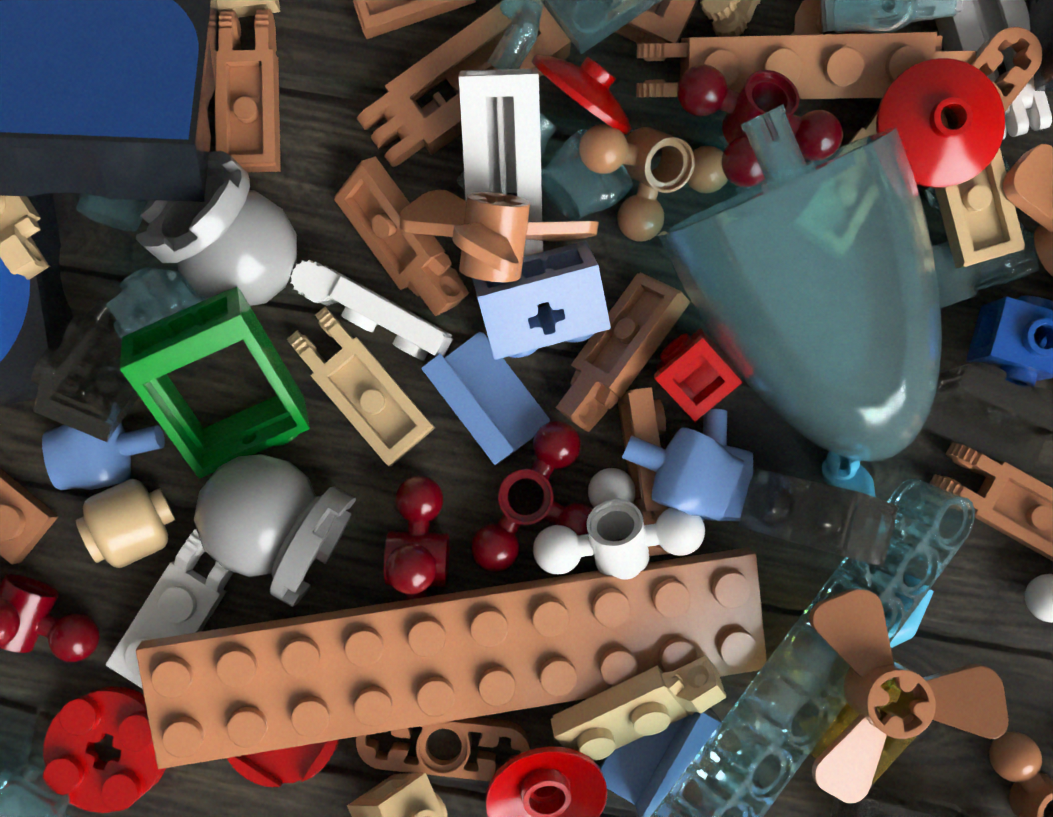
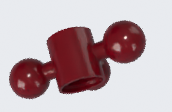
(705, 90)
(555, 447)
(417, 557)
(25, 616)

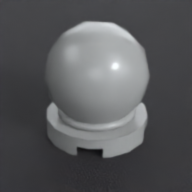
(227, 238)
(266, 519)

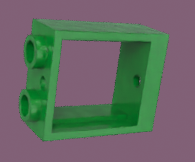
(190, 336)

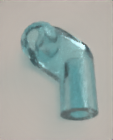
(519, 35)

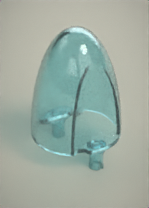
(822, 288)

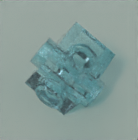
(150, 297)

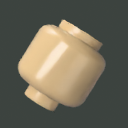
(125, 523)

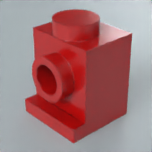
(689, 367)

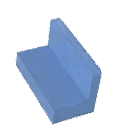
(487, 397)
(653, 764)

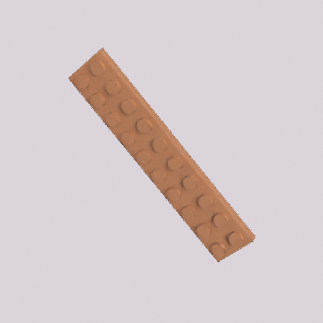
(445, 656)

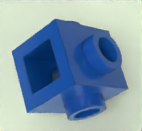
(1016, 338)

